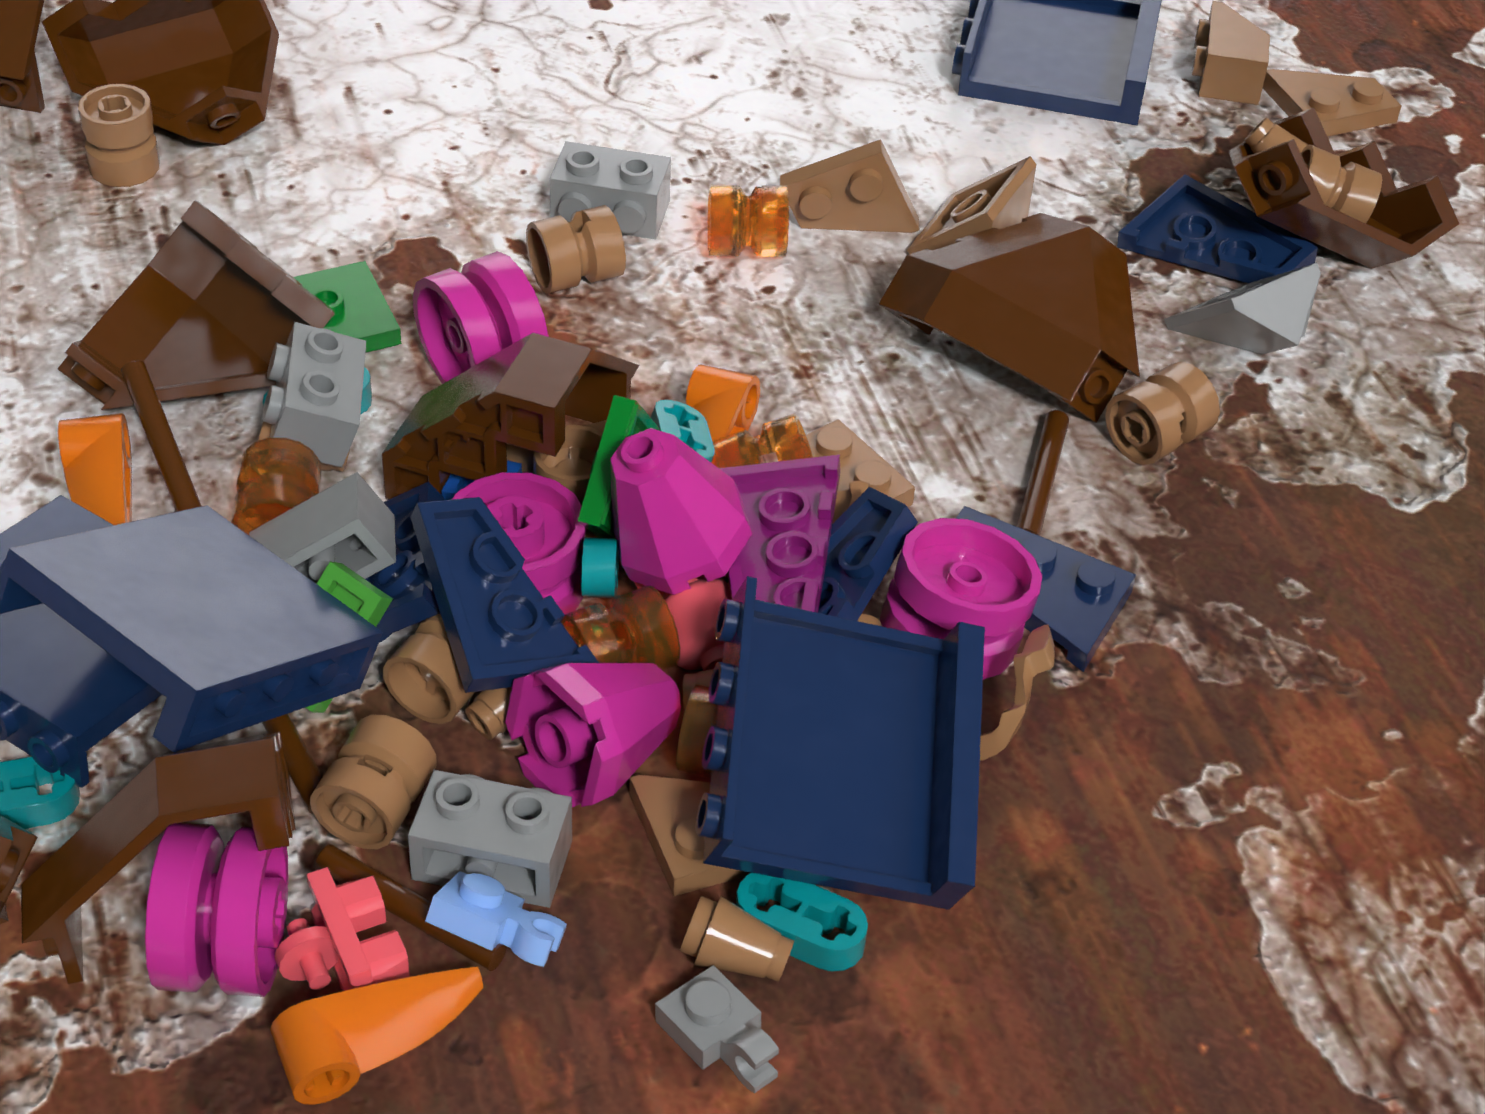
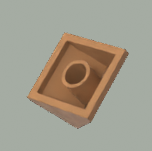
(987, 204)

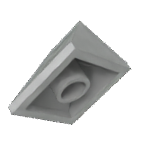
(1256, 316)

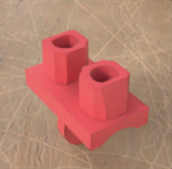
(333, 940)

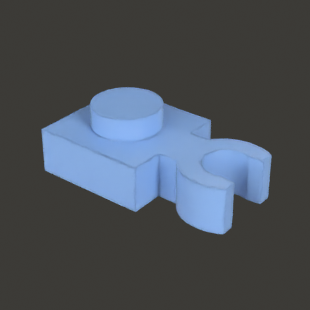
(488, 915)

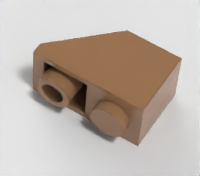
(1230, 56)

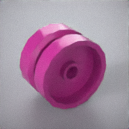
(474, 313)
(542, 525)
(965, 575)
(215, 911)

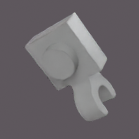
(716, 1022)

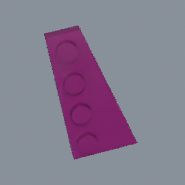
(791, 526)

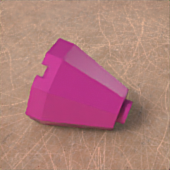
(673, 513)
(590, 725)

